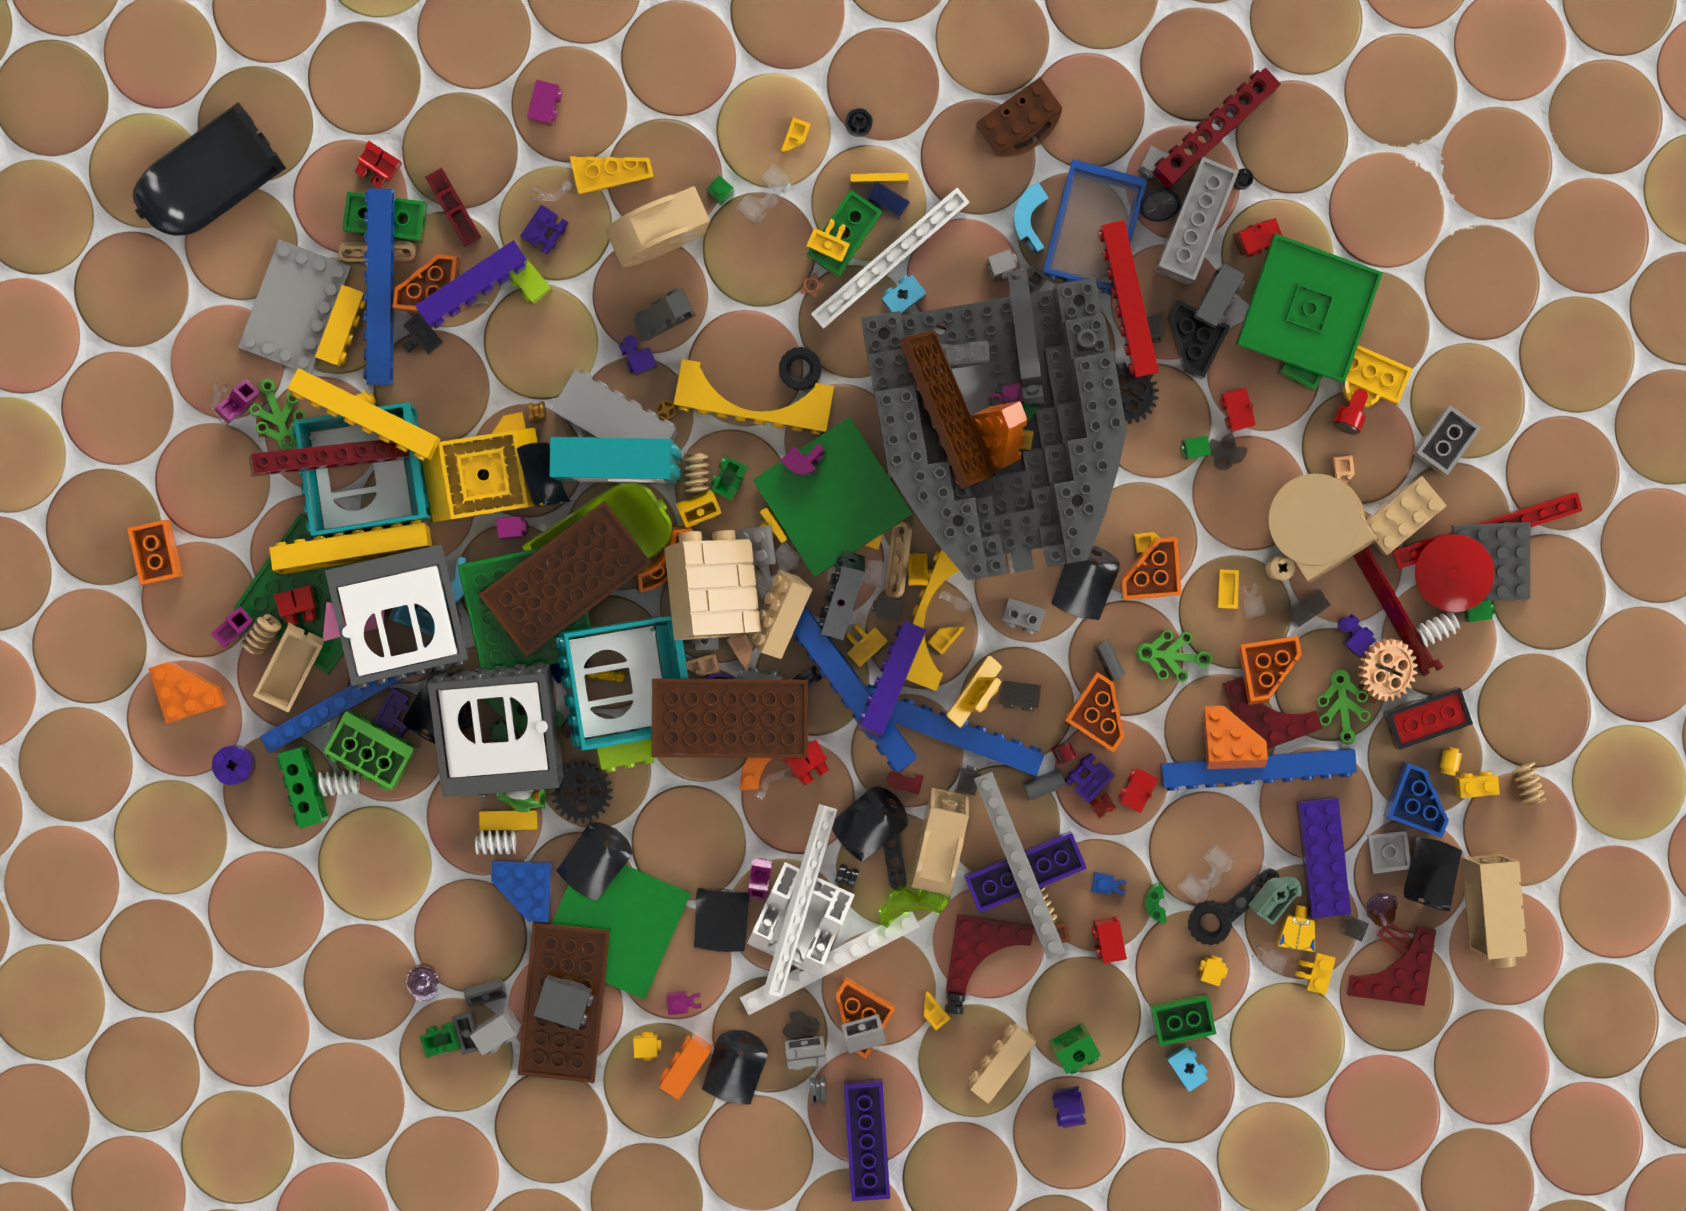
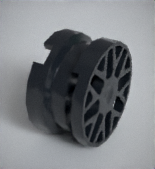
(858, 122)
(808, 675)

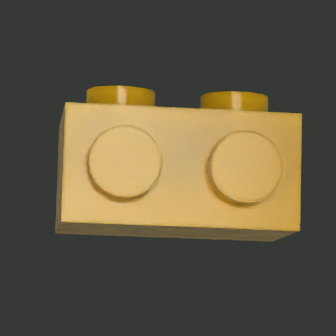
(698, 508)
(1476, 786)

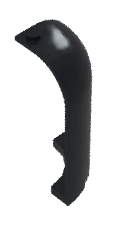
(206, 174)

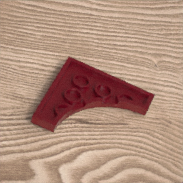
(1269, 724)
(977, 939)
(1403, 980)

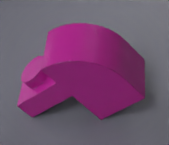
(238, 402)
(803, 465)
(234, 627)
(759, 878)

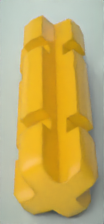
(608, 676)

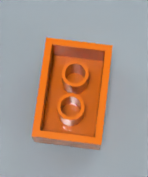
(155, 552)
(684, 1065)

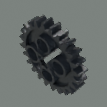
(1147, 396)
(595, 804)

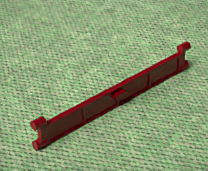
(1395, 611)

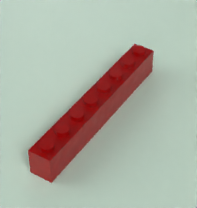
(1129, 299)

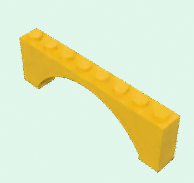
(808, 413)
(923, 669)

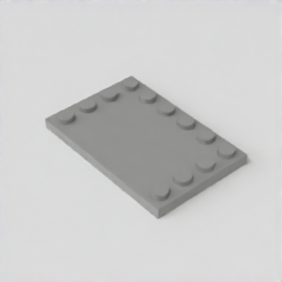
(293, 306)

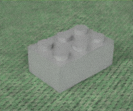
(1446, 440)
(495, 1031)

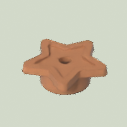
(811, 280)

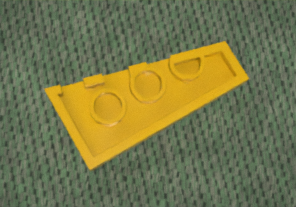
(603, 173)

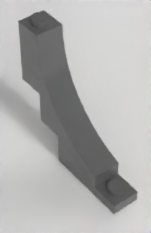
(1025, 336)

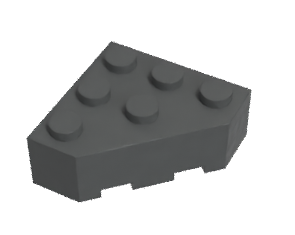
(1220, 294)
(664, 314)

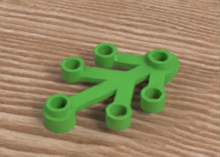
(278, 417)
(1170, 655)
(1343, 703)

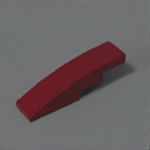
(453, 206)

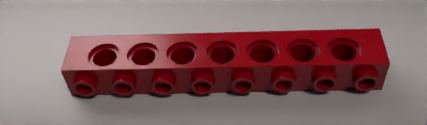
(1262, 80)
(324, 457)

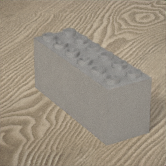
(1196, 221)
(607, 413)

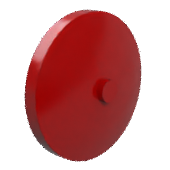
(1454, 573)

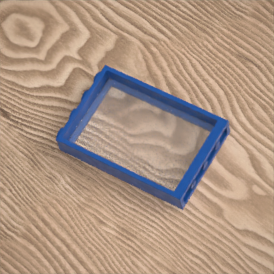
(1090, 200)

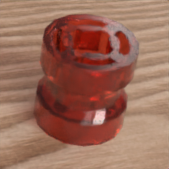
(1103, 806)

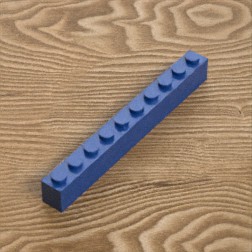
(380, 286)
(851, 688)
(325, 711)
(967, 737)
(1278, 766)

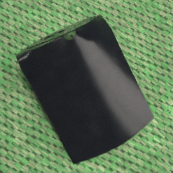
(536, 470)
(1086, 586)
(420, 715)
(865, 827)
(590, 864)
(1432, 873)
(721, 919)
(733, 1075)

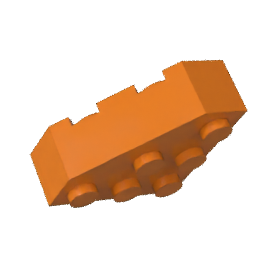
(425, 281)
(1001, 432)
(1154, 572)
(1266, 666)
(184, 692)
(1098, 712)
(1231, 741)
(858, 1003)

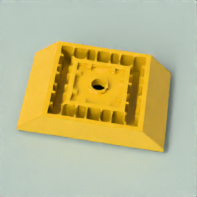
(454, 482)

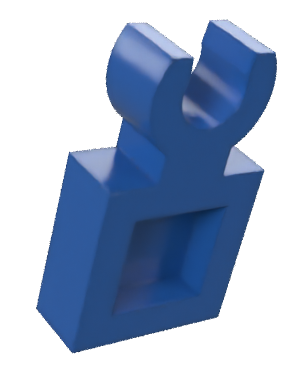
(1104, 884)

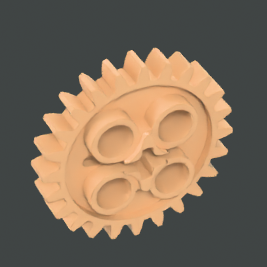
(1394, 653)

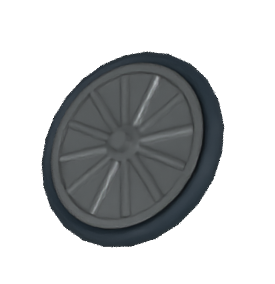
(1159, 205)

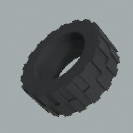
(785, 368)
(1220, 912)

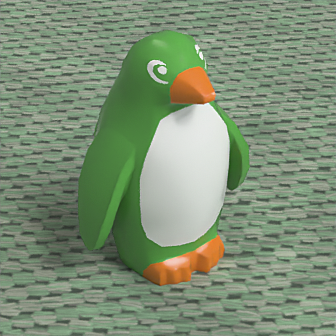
(523, 800)

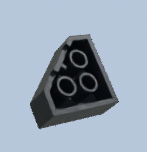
(1194, 339)

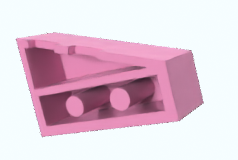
(331, 628)

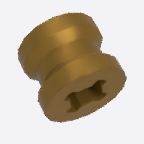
(663, 410)
(537, 411)

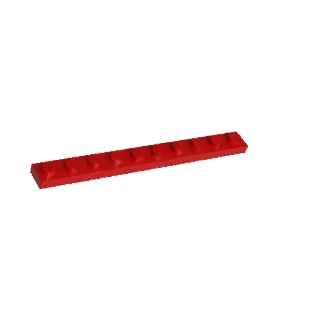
(1535, 514)

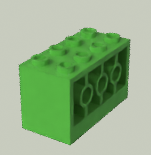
(380, 741)

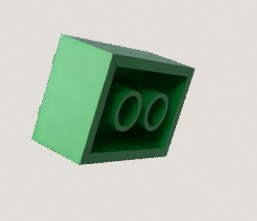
(1182, 1019)

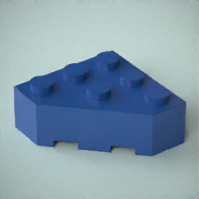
(1416, 801)
(525, 886)

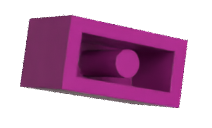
(544, 103)
(512, 527)

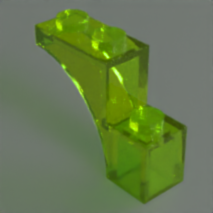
(905, 901)

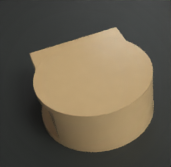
(658, 227)
(1318, 523)
(940, 842)

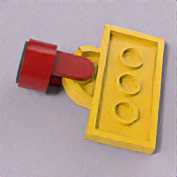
(1367, 381)

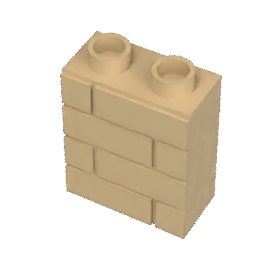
(712, 586)
(1494, 908)

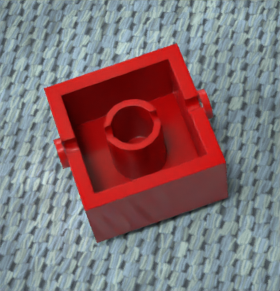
(1257, 237)
(1238, 414)
(1135, 793)
(1109, 940)

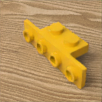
(977, 692)

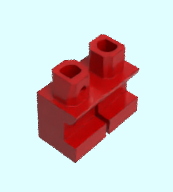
(378, 161)
(295, 602)
(801, 766)

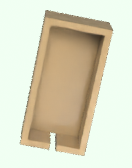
(1404, 514)
(780, 613)
(288, 667)
(1001, 1062)

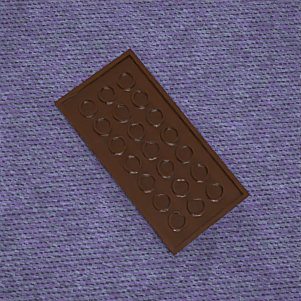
(947, 408)
(565, 578)
(729, 718)
(550, 1047)

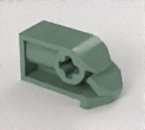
(1275, 897)

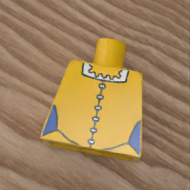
(1297, 931)

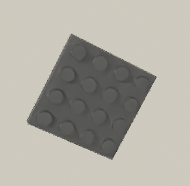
(1510, 552)

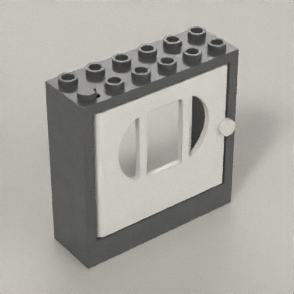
(407, 588)
(497, 766)

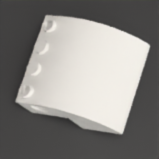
(822, 922)

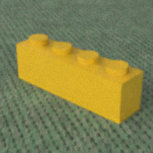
(341, 325)

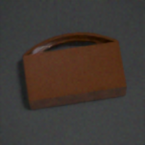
(1021, 119)

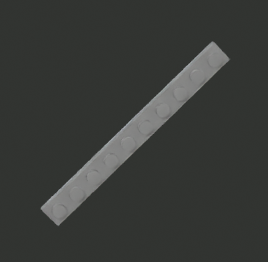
(1019, 865)

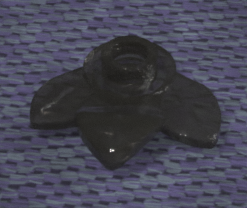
(1227, 449)
(798, 1027)

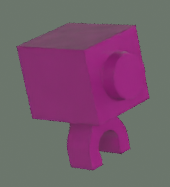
(1010, 394)
(679, 1002)

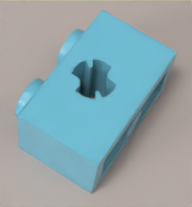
(914, 294)
(1190, 1078)

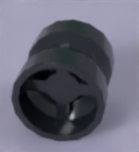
(1244, 179)
(847, 875)
(955, 1003)

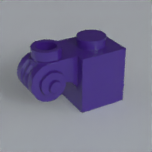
(639, 361)
(1359, 637)

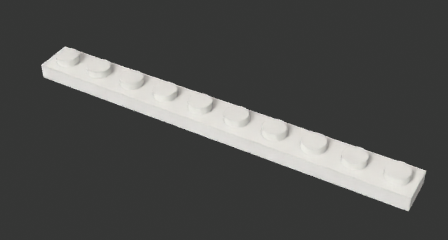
(890, 258)
(800, 900)
(836, 959)

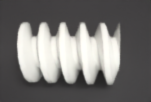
(1437, 627)
(338, 783)
(495, 843)

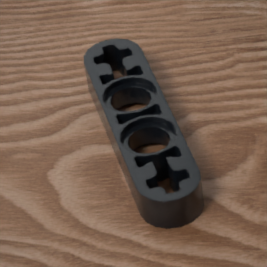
(895, 852)
(1245, 892)

